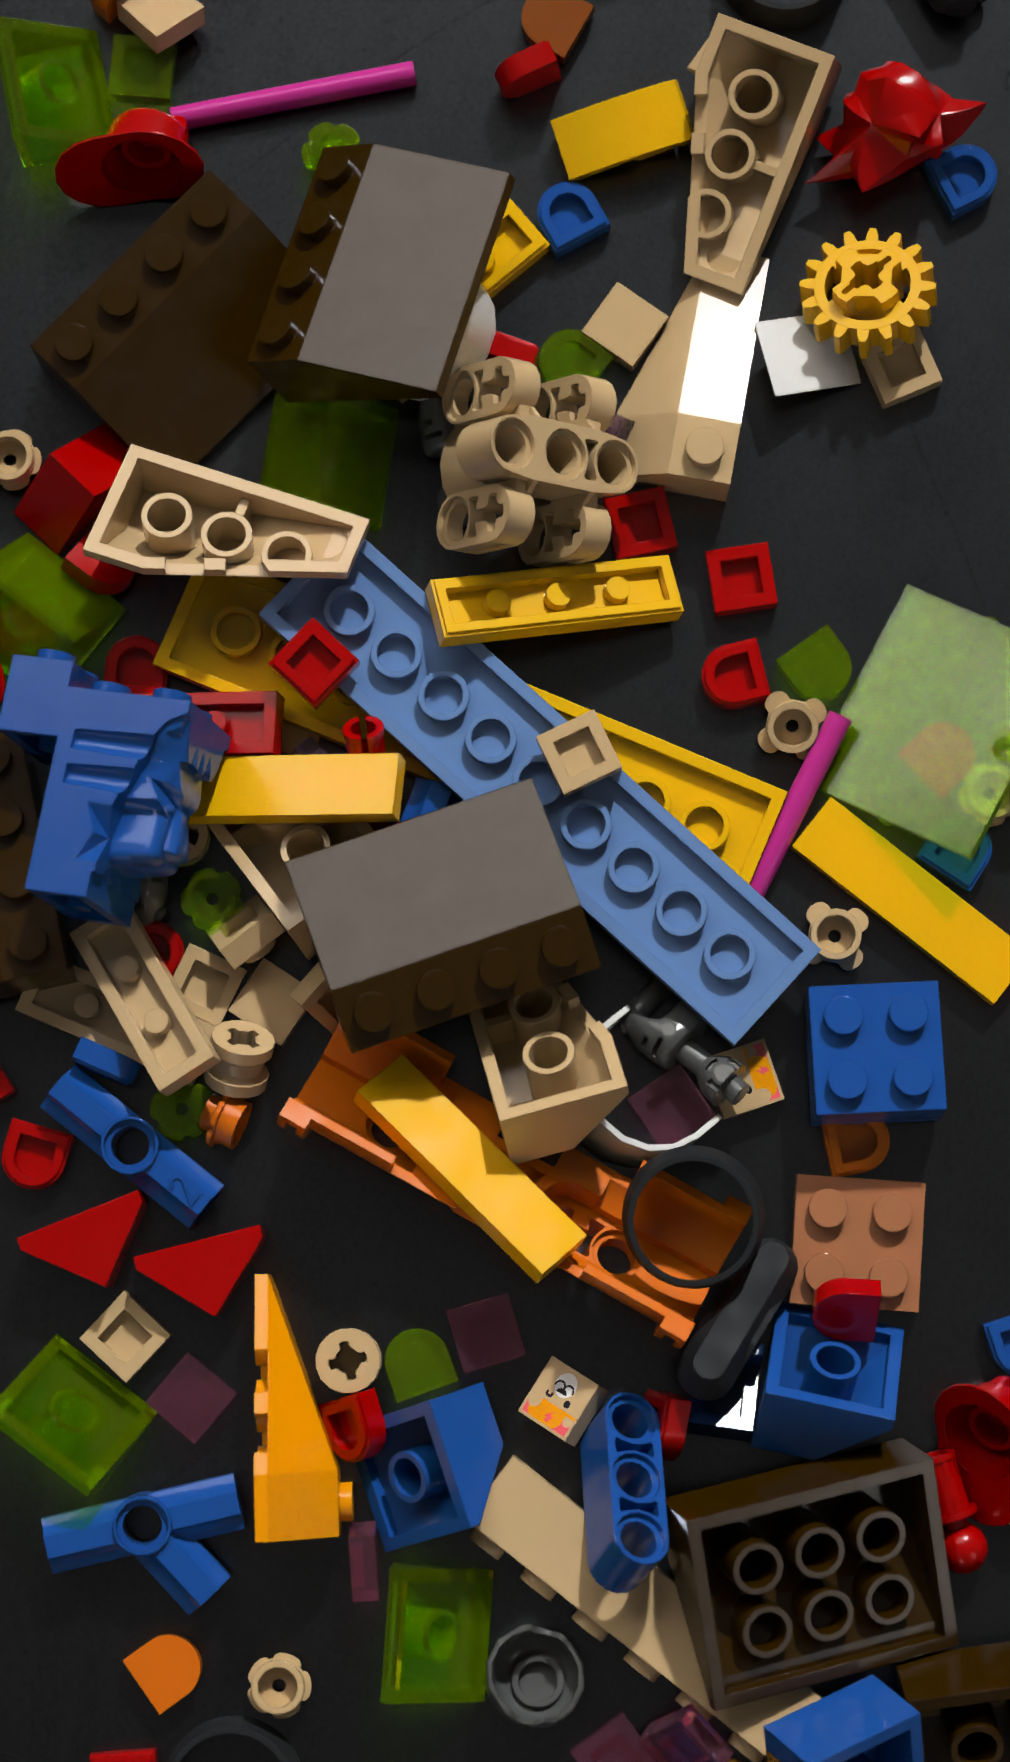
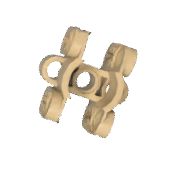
(529, 466)

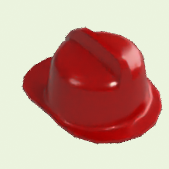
(135, 161)
(978, 1427)

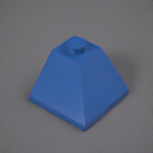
(824, 1390)
(433, 1468)

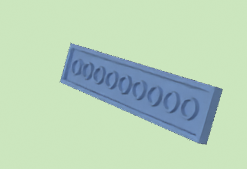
(624, 851)

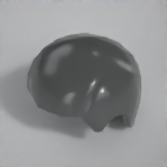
(534, 1676)

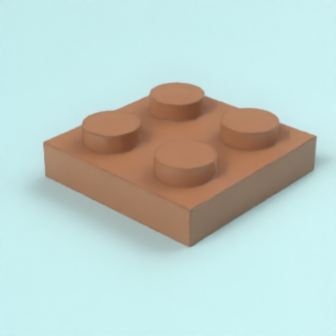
(861, 1233)

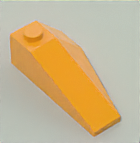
(295, 1468)

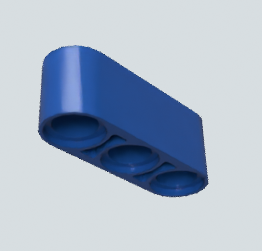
(624, 1493)

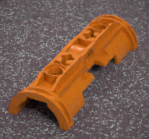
(673, 1222)

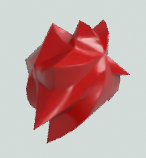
(892, 125)

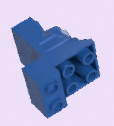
(116, 785)

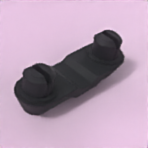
(736, 1322)

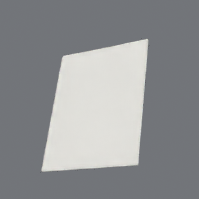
(799, 361)

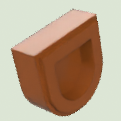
(557, 22)

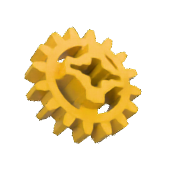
(868, 293)

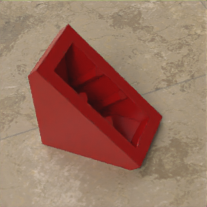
(71, 488)
(91, 1241)
(205, 1269)

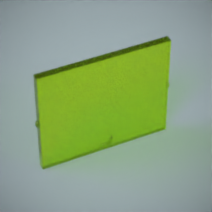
(929, 725)

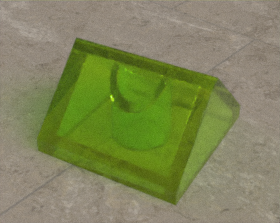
(52, 87)
(332, 453)
(46, 606)
(73, 1416)
(436, 1634)

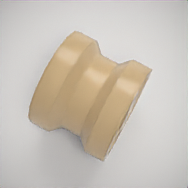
(243, 1053)
(358, 1358)

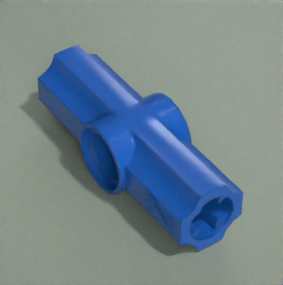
(101, 1119)

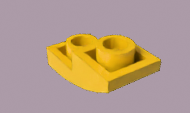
(623, 129)

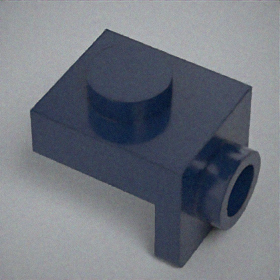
(734, 1412)

